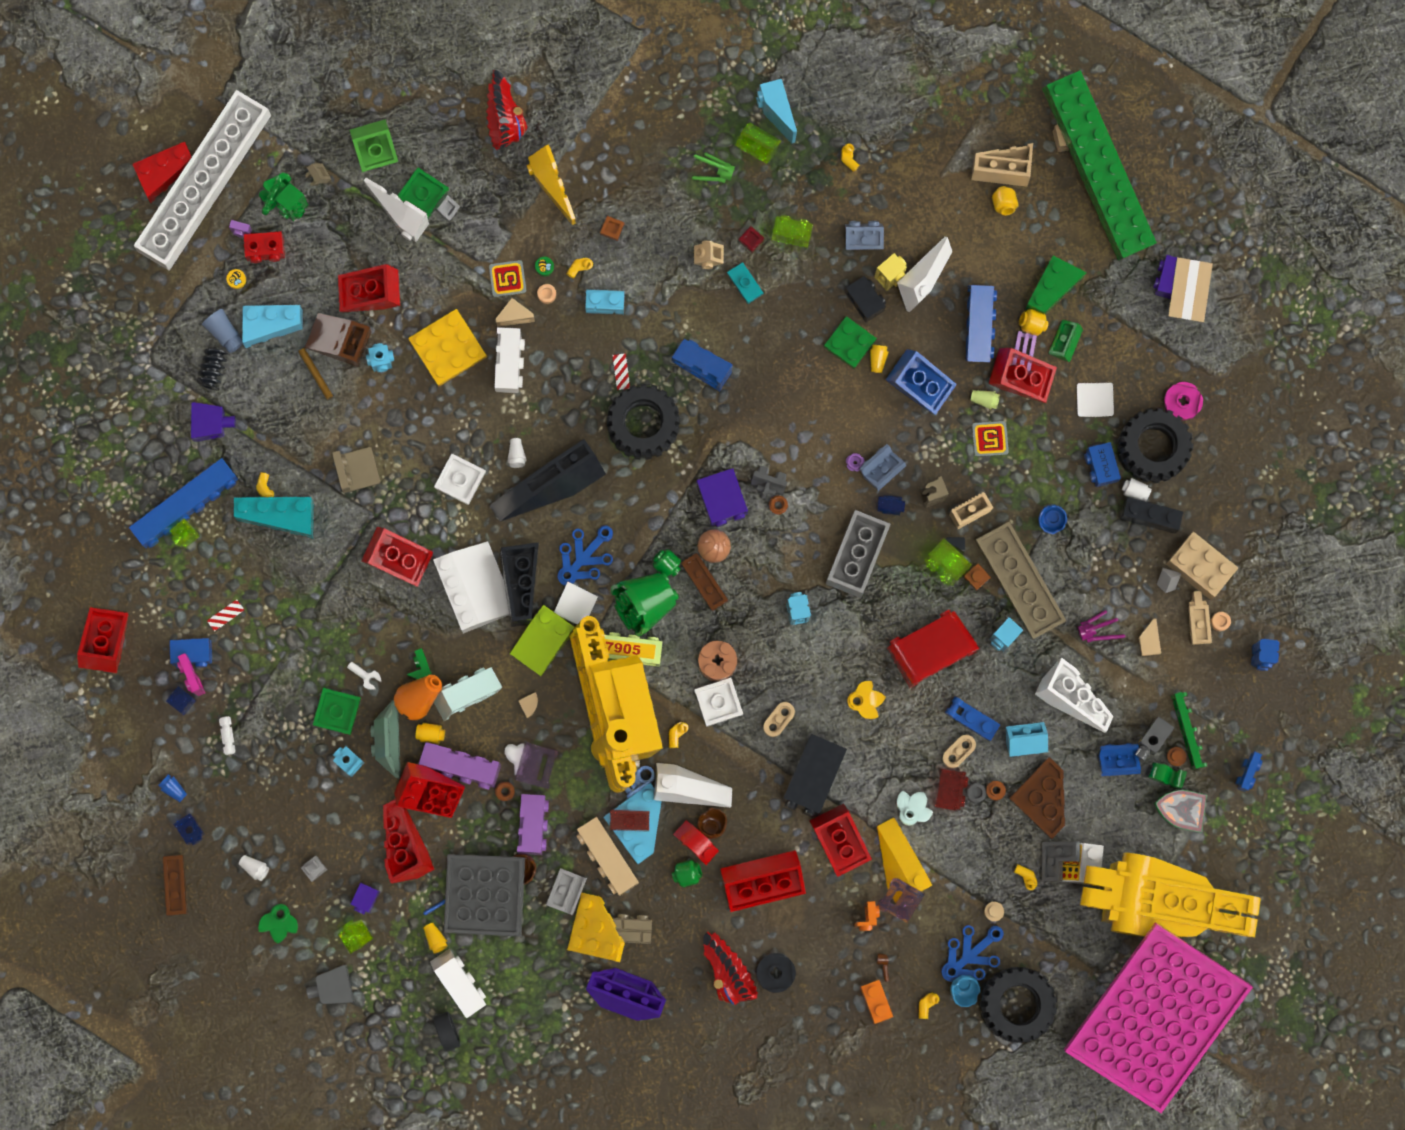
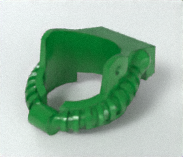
(273, 188)

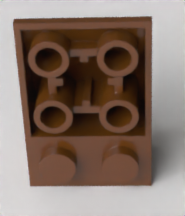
(339, 338)

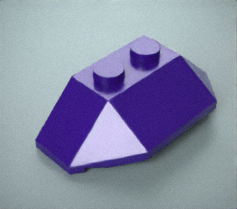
(626, 994)

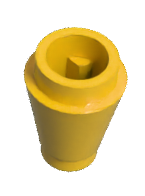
(878, 358)
(435, 939)

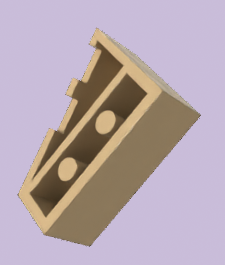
(1004, 166)

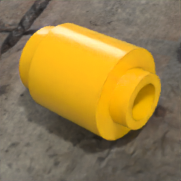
(430, 733)

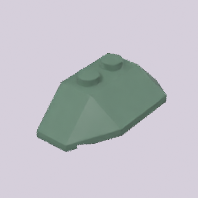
(387, 740)

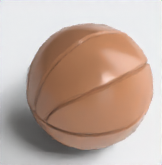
(714, 546)

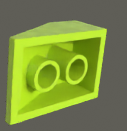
(542, 640)

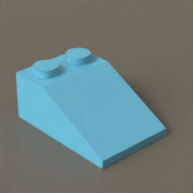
(776, 108)

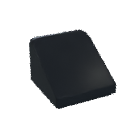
(958, 543)

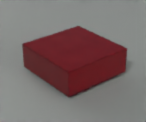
(751, 239)

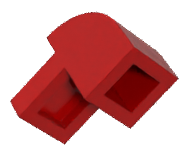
(696, 842)

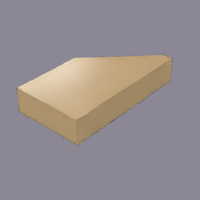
(1149, 640)

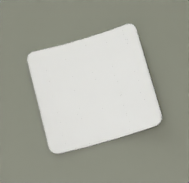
(1095, 399)

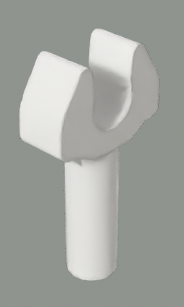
(364, 675)

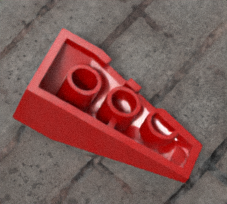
(405, 850)

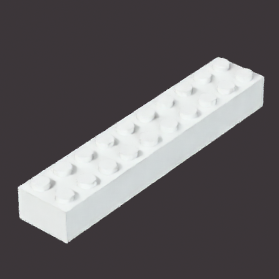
(202, 180)

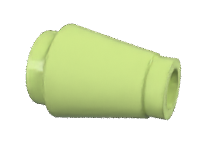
(986, 398)

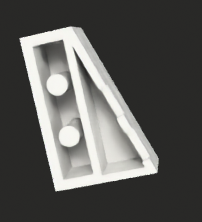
(458, 983)

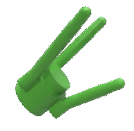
(725, 169)

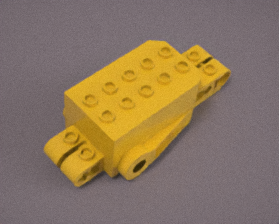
(616, 705)
(1152, 891)

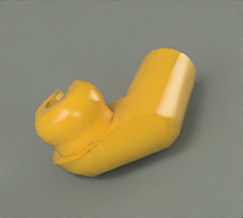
(847, 157)
(579, 265)
(262, 487)
(675, 732)
(1028, 877)
(927, 1002)

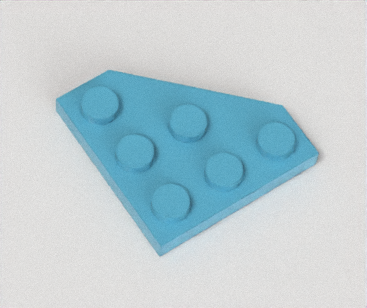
(640, 843)

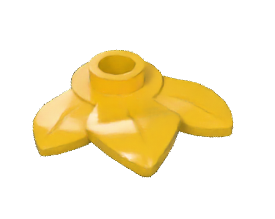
(868, 700)

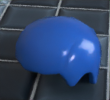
(1052, 519)

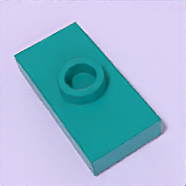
(745, 283)

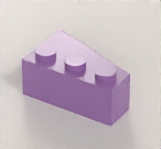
(532, 824)

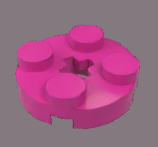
(1192, 395)

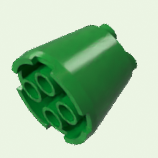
(643, 601)

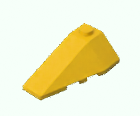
(545, 172)
(900, 859)

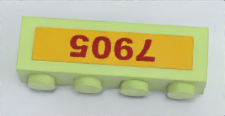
(622, 647)

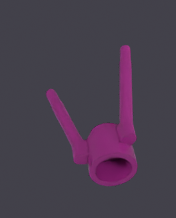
(1087, 630)

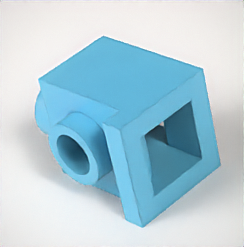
(350, 767)

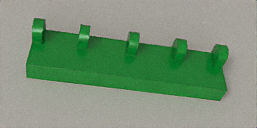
(1187, 730)

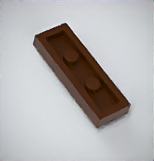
(704, 582)
(175, 885)

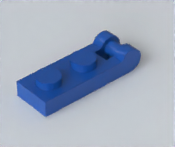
(972, 719)

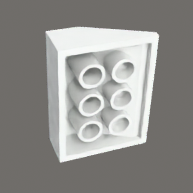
(473, 585)

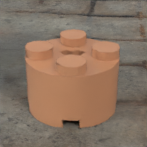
(723, 652)

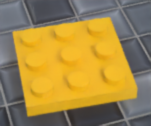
(447, 347)

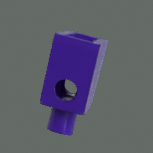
(209, 422)

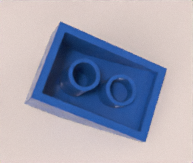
(921, 381)

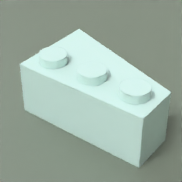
(467, 692)

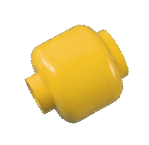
(1005, 200)
(1033, 322)

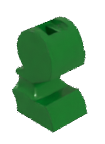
(1165, 775)

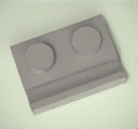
(566, 891)

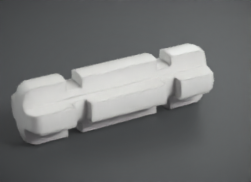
(227, 735)

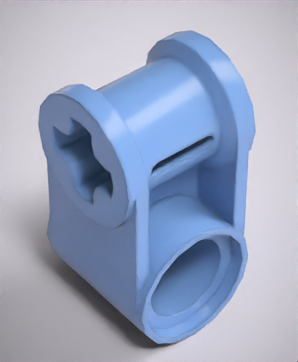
(639, 782)

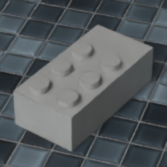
(858, 554)

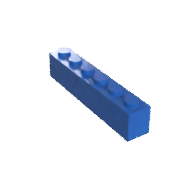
(184, 503)

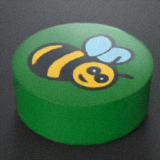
(544, 266)

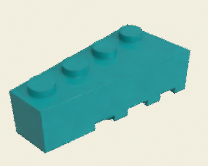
(278, 513)

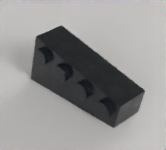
(519, 577)

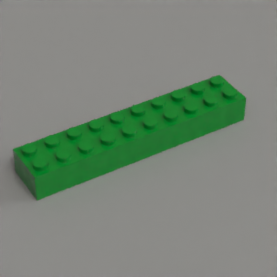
(1099, 165)

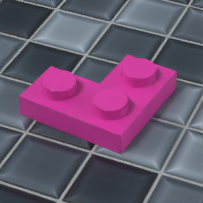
(192, 682)

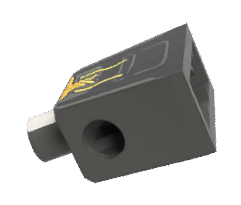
(1158, 731)

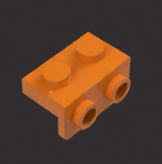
(871, 913)

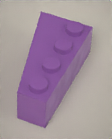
(460, 765)

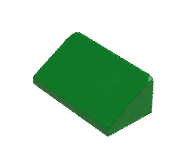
(1066, 340)

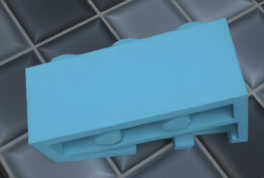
(270, 321)

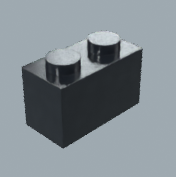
(865, 298)

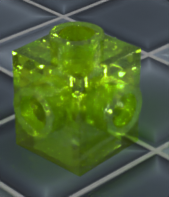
(355, 935)

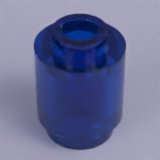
(891, 505)

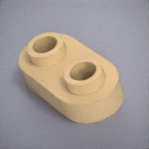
(778, 719)
(958, 751)

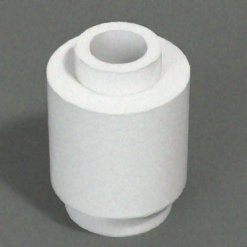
(1136, 490)

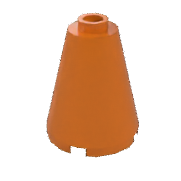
(417, 697)

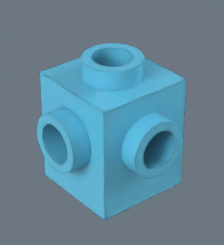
(380, 364)

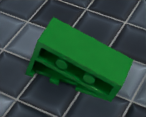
(1054, 285)

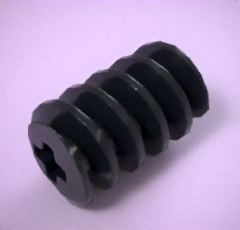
(211, 368)

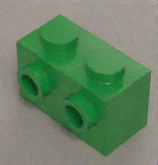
(291, 203)

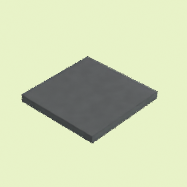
(484, 895)

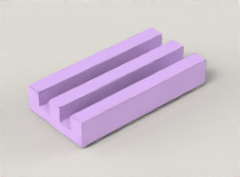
(1027, 336)

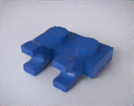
(1251, 766)

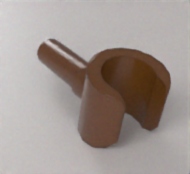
(882, 959)

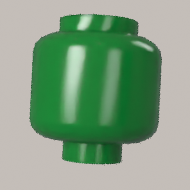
(666, 562)
(687, 873)

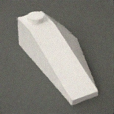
(685, 786)

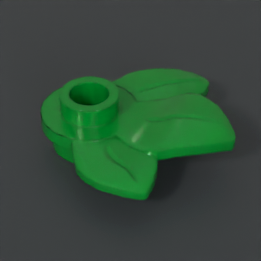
(278, 926)

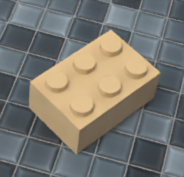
(1202, 566)

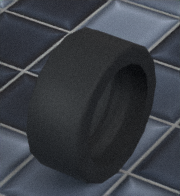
(446, 1031)

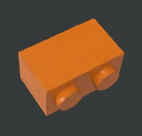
(876, 1002)

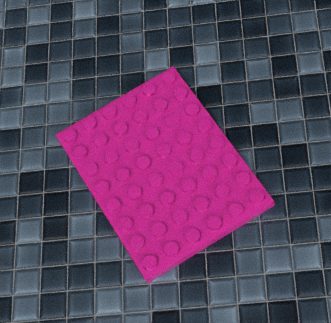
(1158, 1018)

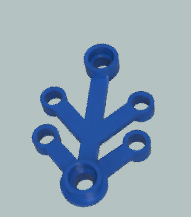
(583, 558)
(970, 955)

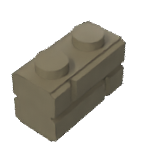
(634, 930)

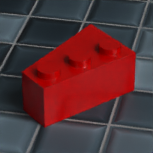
(162, 169)

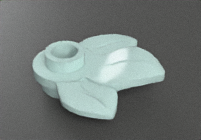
(915, 805)

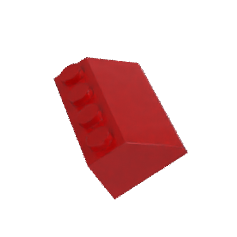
(763, 881)

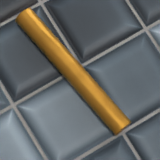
(315, 373)

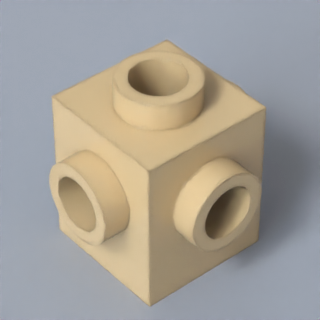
(708, 254)

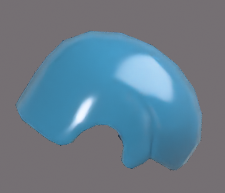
(965, 990)

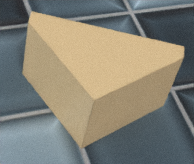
(514, 314)

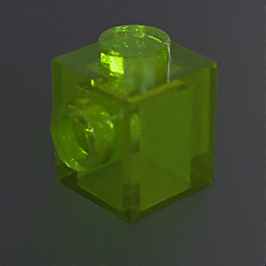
(184, 534)

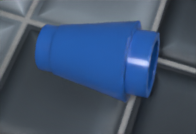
(172, 788)

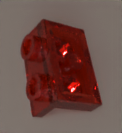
(951, 790)

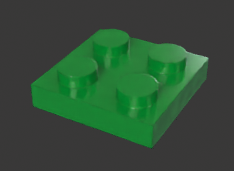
(423, 191)
(850, 342)
(336, 711)

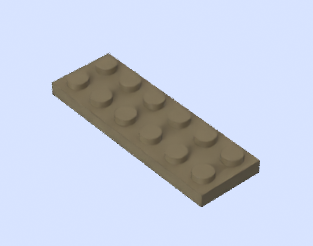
(1020, 580)

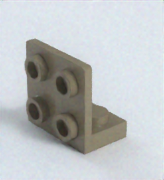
(356, 469)

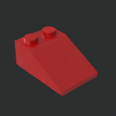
(369, 289)
(1017, 380)
(397, 556)
(102, 640)
(840, 840)

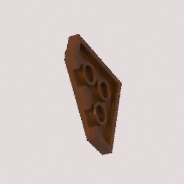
(1043, 798)

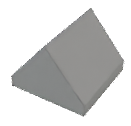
(1168, 580)

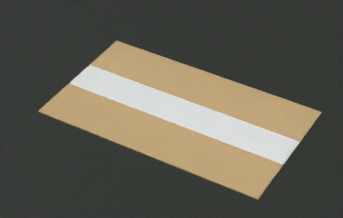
(1190, 289)

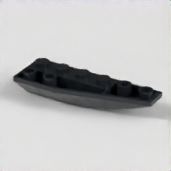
(551, 483)

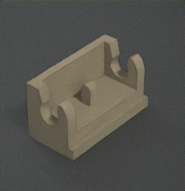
(937, 492)

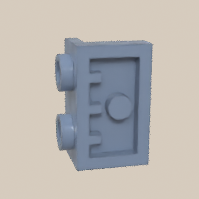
(864, 236)

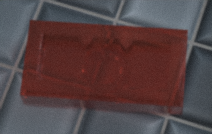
(629, 820)

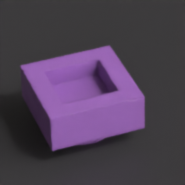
(239, 228)

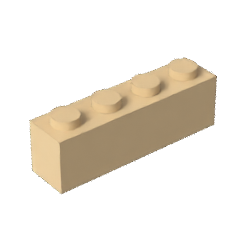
(608, 857)

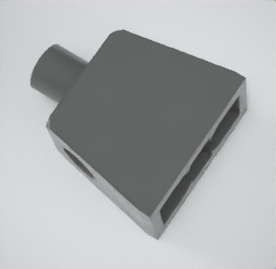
(332, 987)

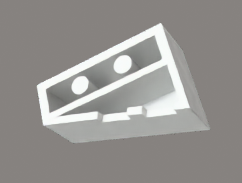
(509, 360)

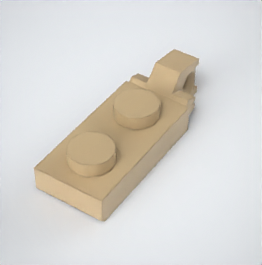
(1199, 620)

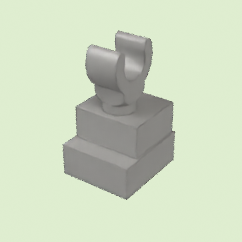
(314, 868)

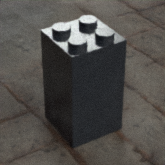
(814, 776)

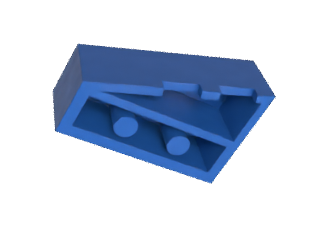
(702, 364)

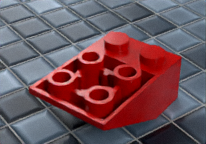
(427, 791)

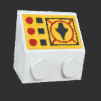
(1089, 856)

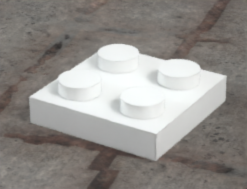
(460, 479)
(718, 702)

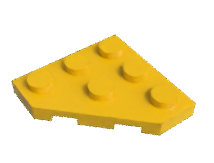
(595, 930)

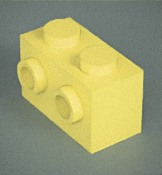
(891, 271)

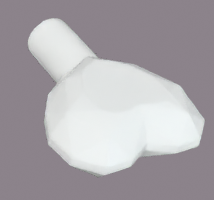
(514, 754)

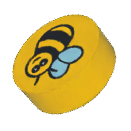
(236, 279)

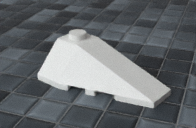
(406, 216)
(924, 274)
(1070, 694)

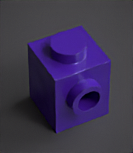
(364, 899)

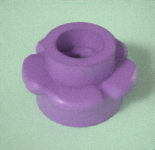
(854, 457)

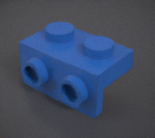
(1119, 760)

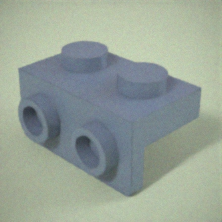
(882, 467)

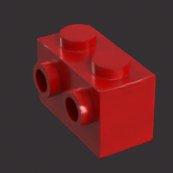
(264, 247)

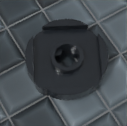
(784, 980)

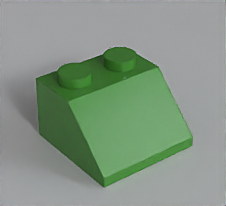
(373, 145)

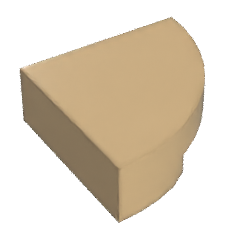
(529, 704)

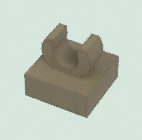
(318, 173)

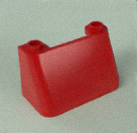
(932, 648)

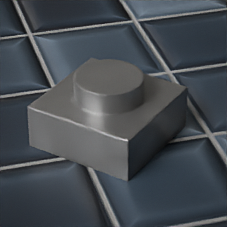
(446, 207)

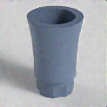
(223, 331)

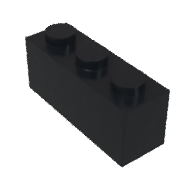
(1151, 515)

